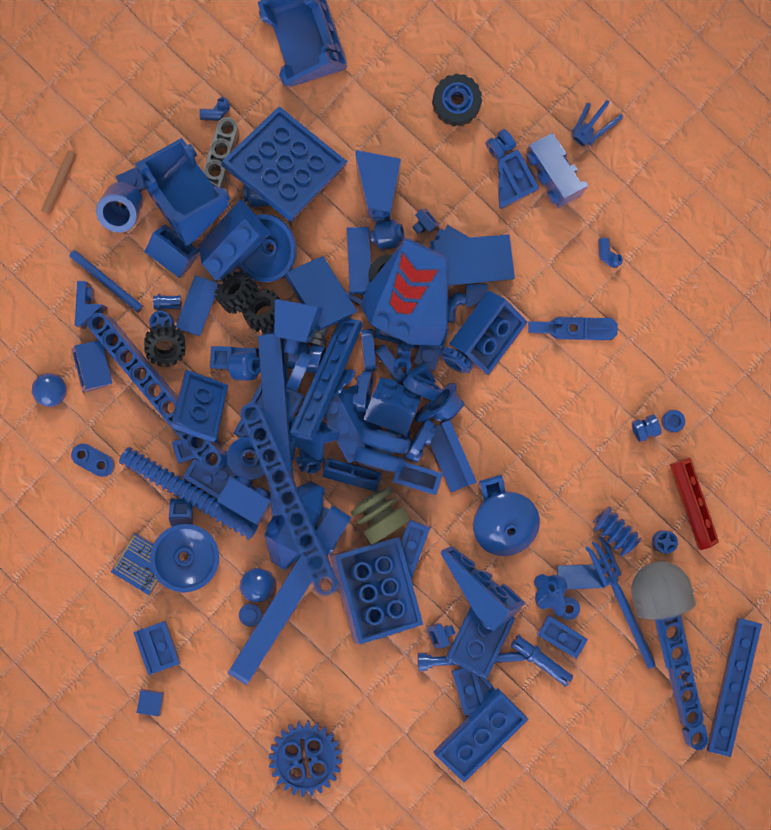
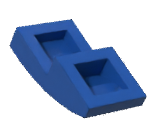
(221, 354)

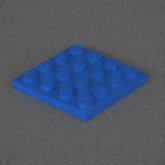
(284, 163)

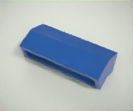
(197, 306)
(351, 478)

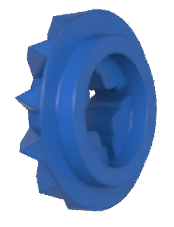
(456, 360)

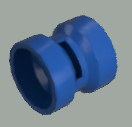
(500, 144)
(645, 428)

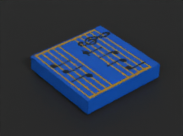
(135, 564)

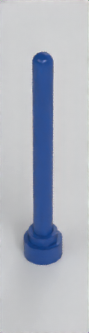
(427, 661)

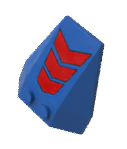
(410, 295)

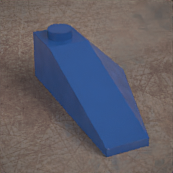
(490, 602)

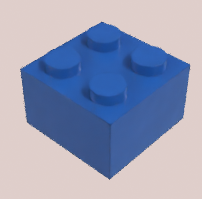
(392, 406)
(245, 499)

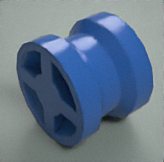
(161, 317)
(670, 541)

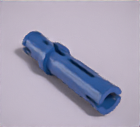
(534, 655)

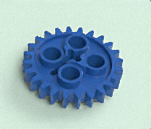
(286, 761)

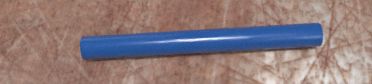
(106, 281)

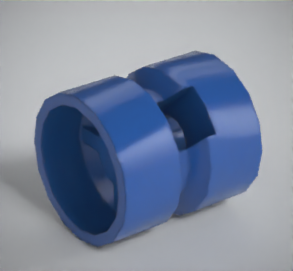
(317, 353)

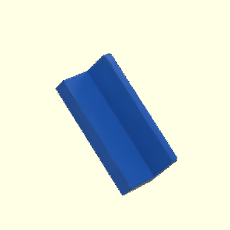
(451, 457)

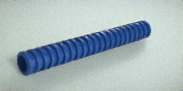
(187, 492)

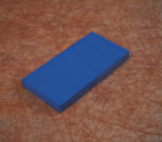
(476, 259)
(480, 735)

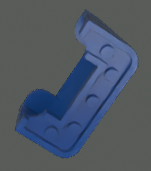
(305, 39)
(182, 190)

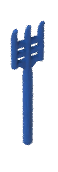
(612, 580)

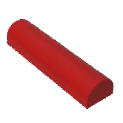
(694, 503)

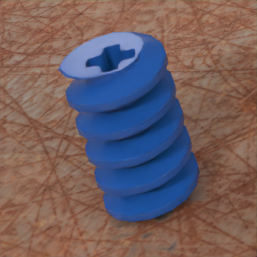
(616, 531)

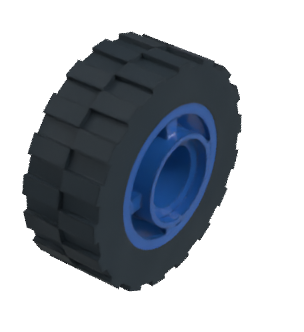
(457, 86)

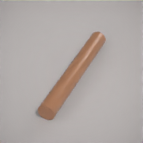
(58, 182)

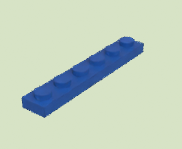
(326, 379)
(734, 687)

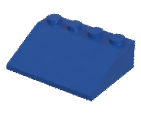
(376, 590)

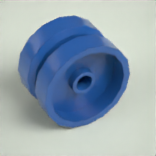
(381, 452)

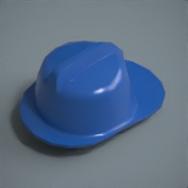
(444, 408)

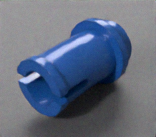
(166, 302)

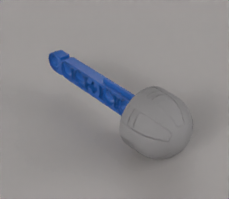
(663, 594)

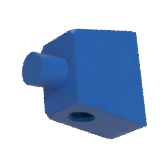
(295, 323)

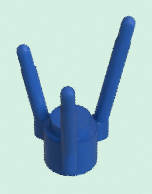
(584, 133)

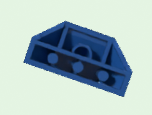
(278, 535)

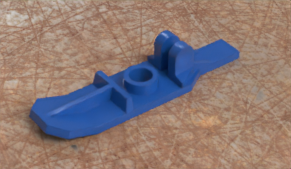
(586, 328)

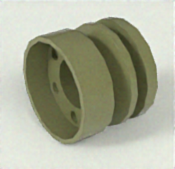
(380, 515)

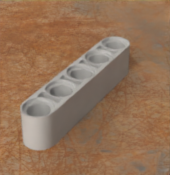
(221, 140)

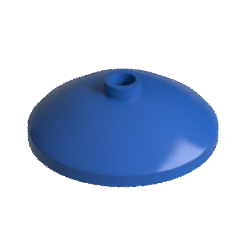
(271, 265)
(505, 512)
(189, 573)

